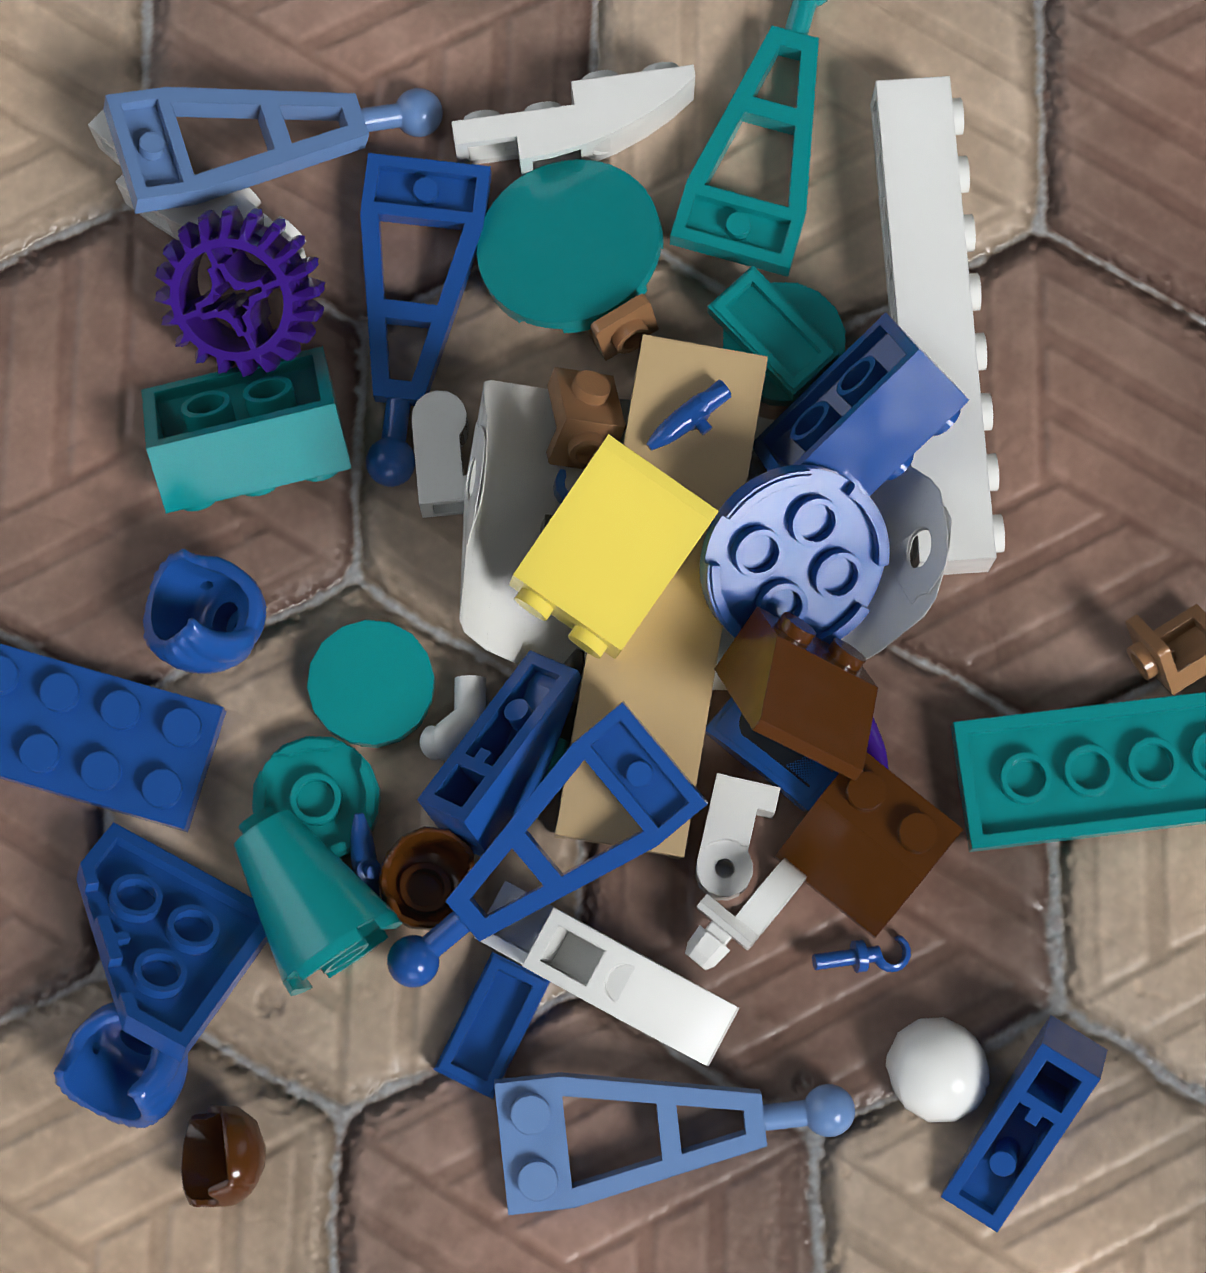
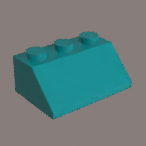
(243, 434)

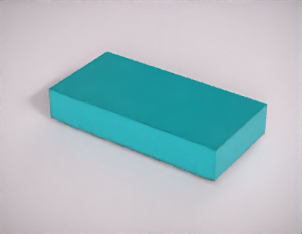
(772, 327)

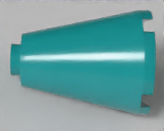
(308, 899)

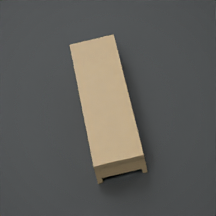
(672, 655)

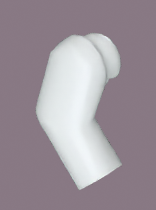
(469, 704)

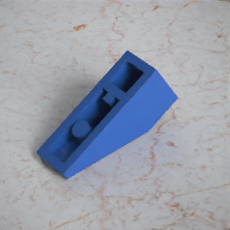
(503, 753)
(1026, 1122)

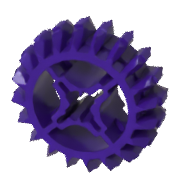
(253, 338)

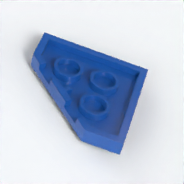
(165, 938)

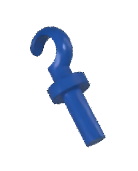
(860, 956)

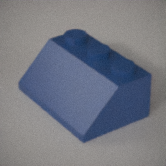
(866, 411)

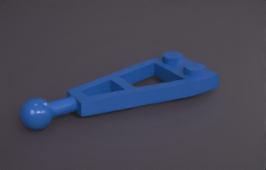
(421, 195)
(636, 774)

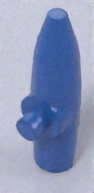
(690, 416)
(363, 853)

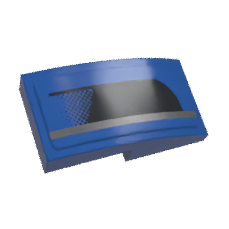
(796, 775)

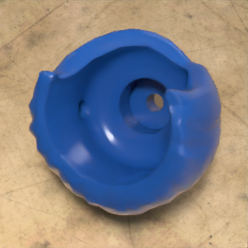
(192, 607)
(118, 1072)

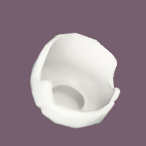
(938, 1070)

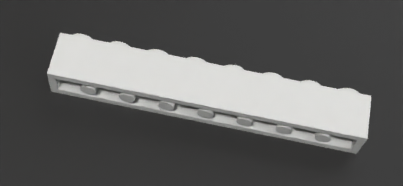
(936, 298)

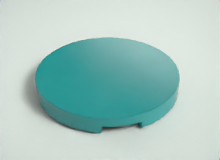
(569, 244)

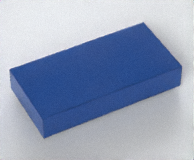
(492, 1025)

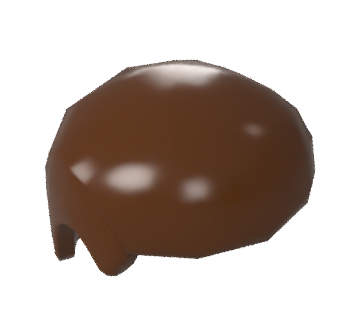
(422, 874)
(221, 1157)

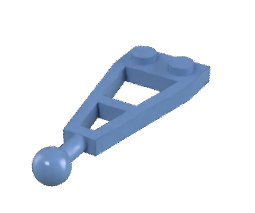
(158, 164)
(537, 1146)

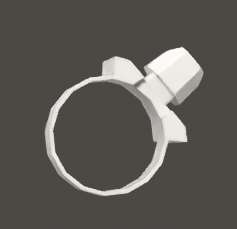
(708, 945)

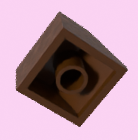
(802, 690)
(869, 844)

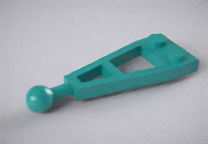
(740, 225)

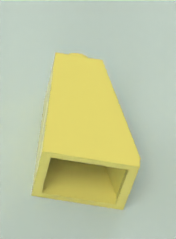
(610, 549)

